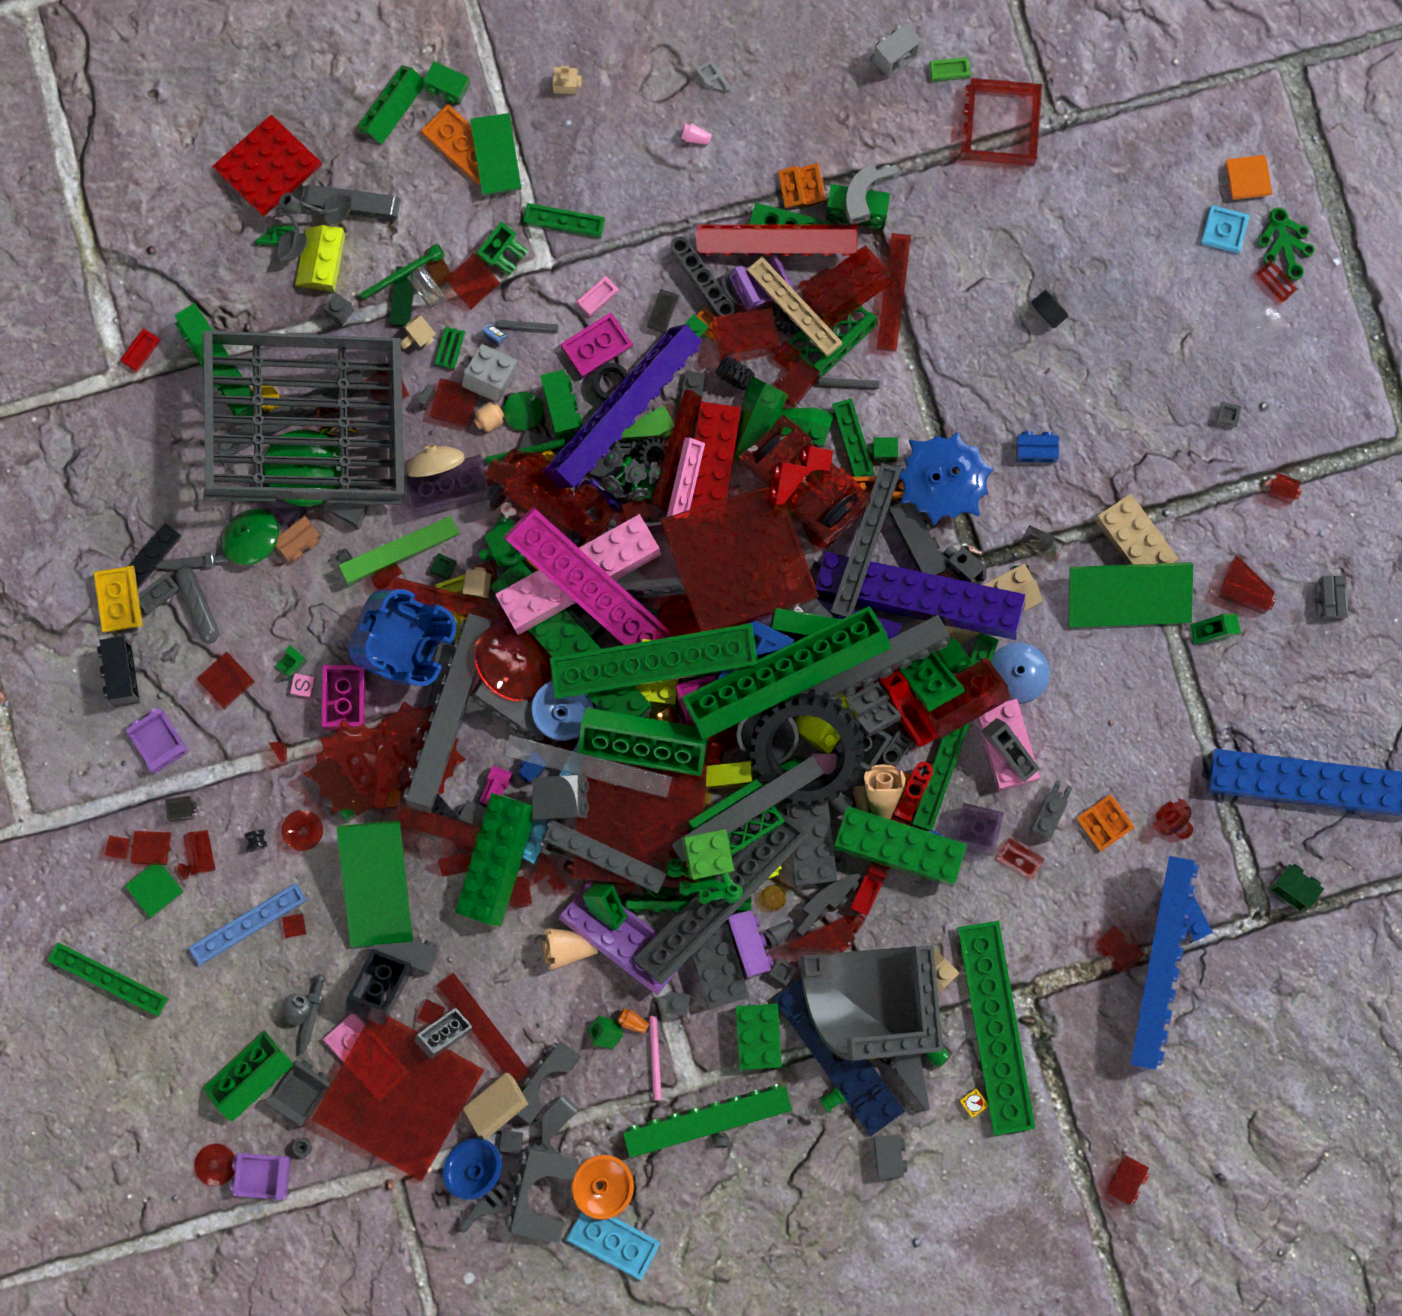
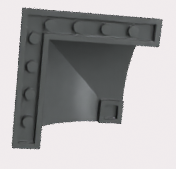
(874, 1001)

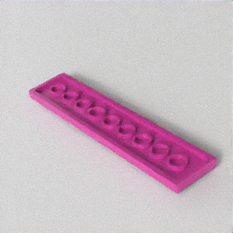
(584, 580)

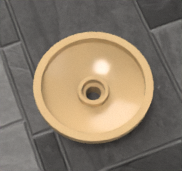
(434, 460)

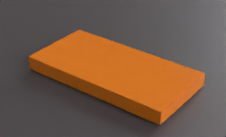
(454, 138)

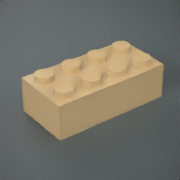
(1134, 534)

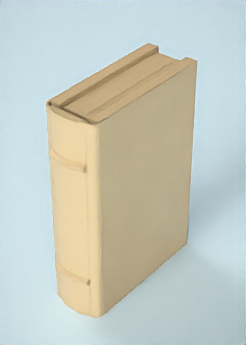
(495, 1106)

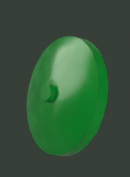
(303, 470)

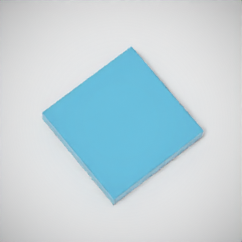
(1225, 229)

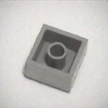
(897, 50)
(489, 373)

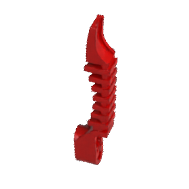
(905, 809)

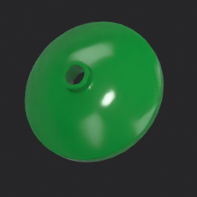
(250, 536)

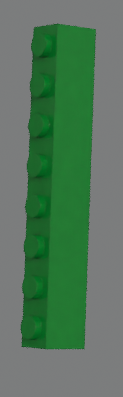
(707, 1121)

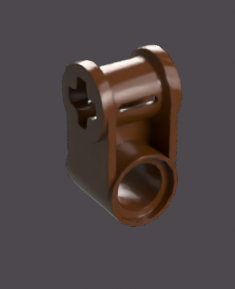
(438, 270)

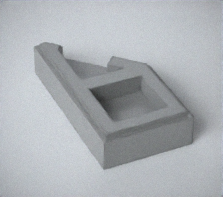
(712, 77)

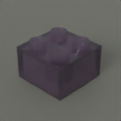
(979, 828)

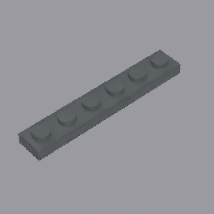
(605, 857)

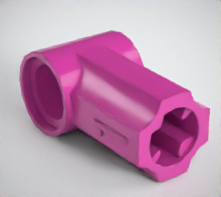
(498, 781)

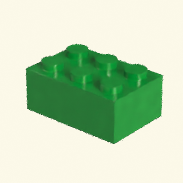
(876, 201)
(561, 404)
(758, 1037)

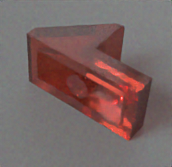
(545, 869)

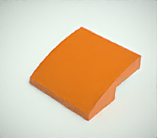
(1248, 177)
(802, 186)
(1105, 822)

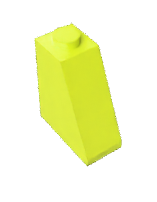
(731, 775)

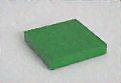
(154, 889)

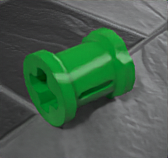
(832, 1099)

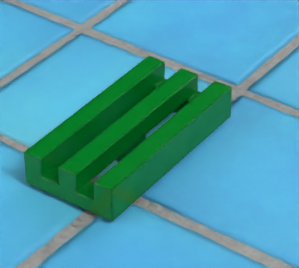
(454, 332)

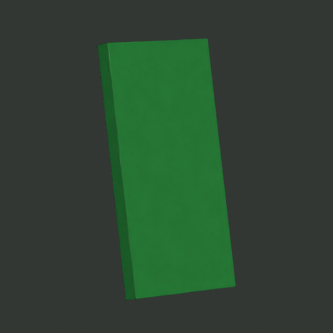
(1130, 594)
(375, 883)

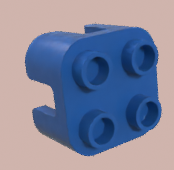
(400, 637)

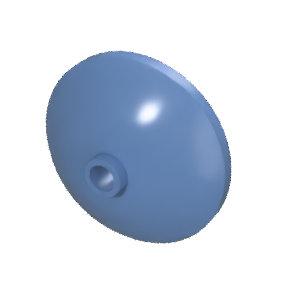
(1036, 674)
(545, 714)

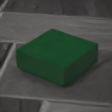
(443, 566)

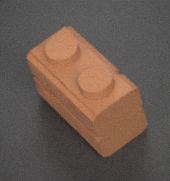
(298, 539)

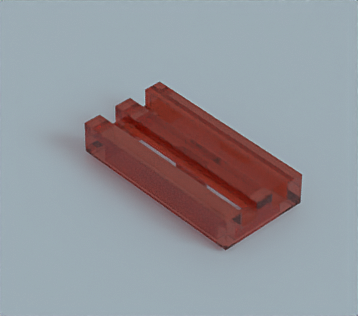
(1265, 269)

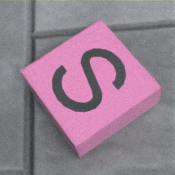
(302, 685)

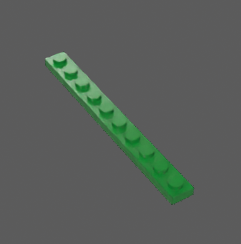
(948, 752)

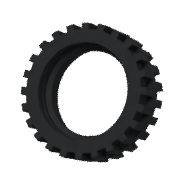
(822, 708)

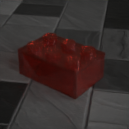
(745, 334)

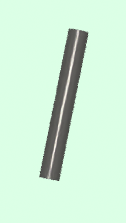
(527, 325)
(849, 383)

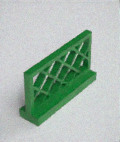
(850, 340)
(729, 802)

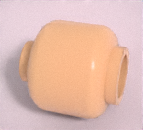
(488, 417)

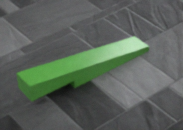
(398, 550)

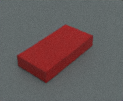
(140, 350)

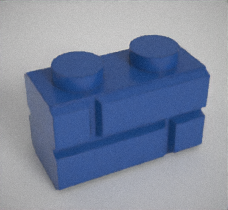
(1037, 448)

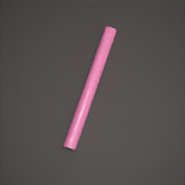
(655, 1061)

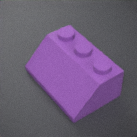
(750, 944)

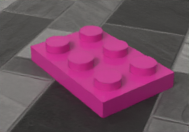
(596, 345)

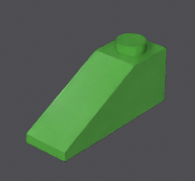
(653, 425)

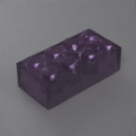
(447, 489)

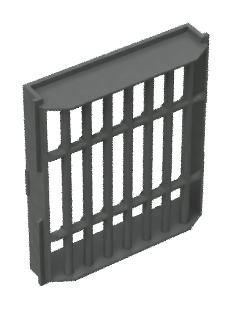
(304, 340)

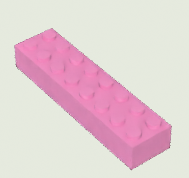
(616, 552)

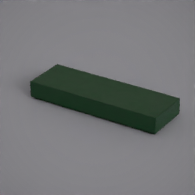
(402, 301)

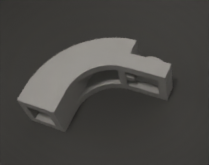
(864, 180)

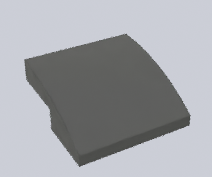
(873, 709)

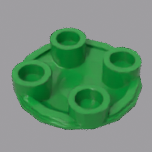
(523, 411)

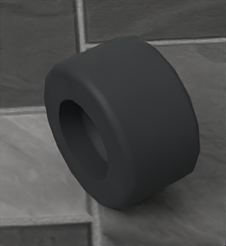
(1049, 309)

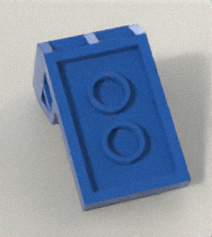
(768, 641)

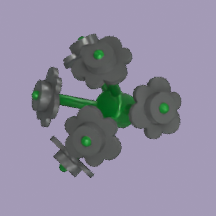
(631, 472)

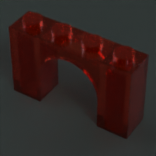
(452, 830)

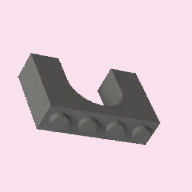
(536, 1165)

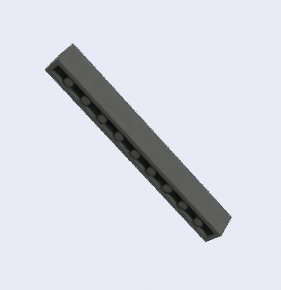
(447, 718)

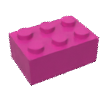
(343, 696)

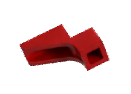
(789, 476)
(912, 717)

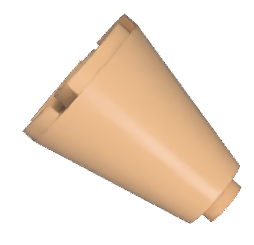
(883, 789)
(564, 948)

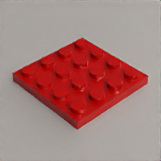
(267, 165)

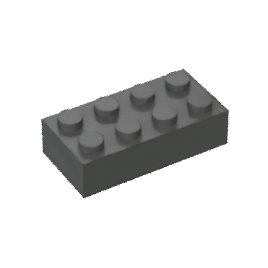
(443, 1033)

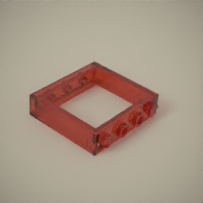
(1002, 87)

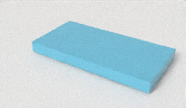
(614, 1243)

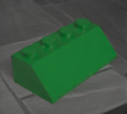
(247, 1076)

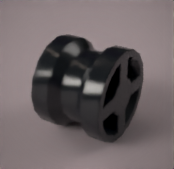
(255, 840)

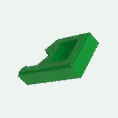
(273, 235)

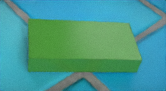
(949, 69)

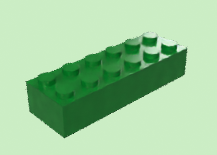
(192, 325)
(642, 741)
(900, 846)
(495, 860)

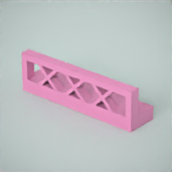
(686, 476)

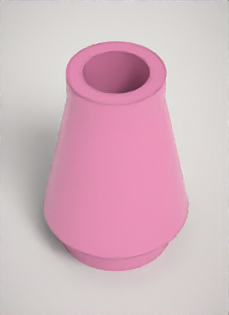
(694, 134)

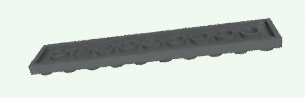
(699, 920)

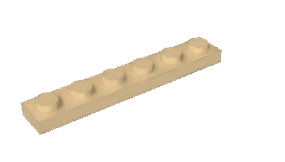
(794, 307)

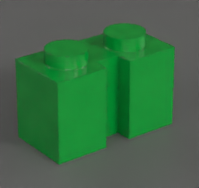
(446, 82)

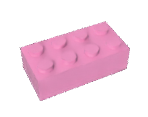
(1003, 774)

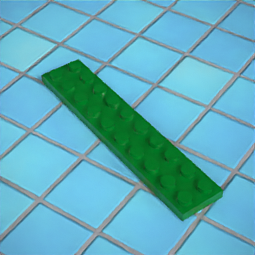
(564, 636)
(654, 661)
(996, 1028)

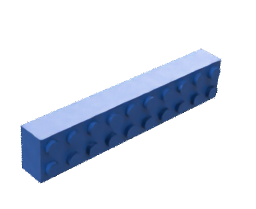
(1305, 782)
(1163, 963)

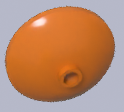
(614, 1192)

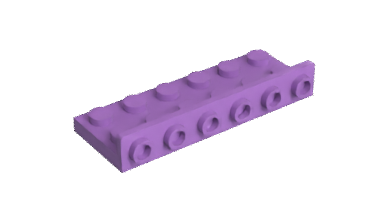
(619, 944)

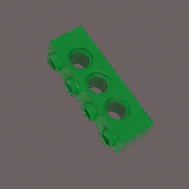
(764, 213)

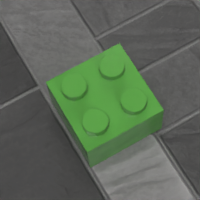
(707, 854)

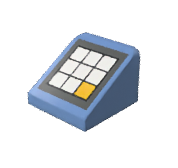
(494, 334)

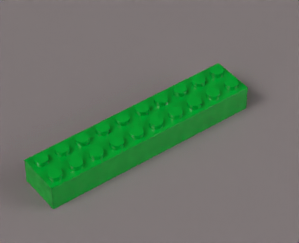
(786, 672)

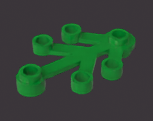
(1286, 240)
(729, 891)

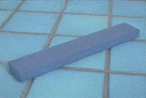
(247, 924)

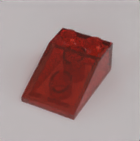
(826, 939)

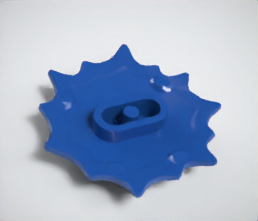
(952, 492)

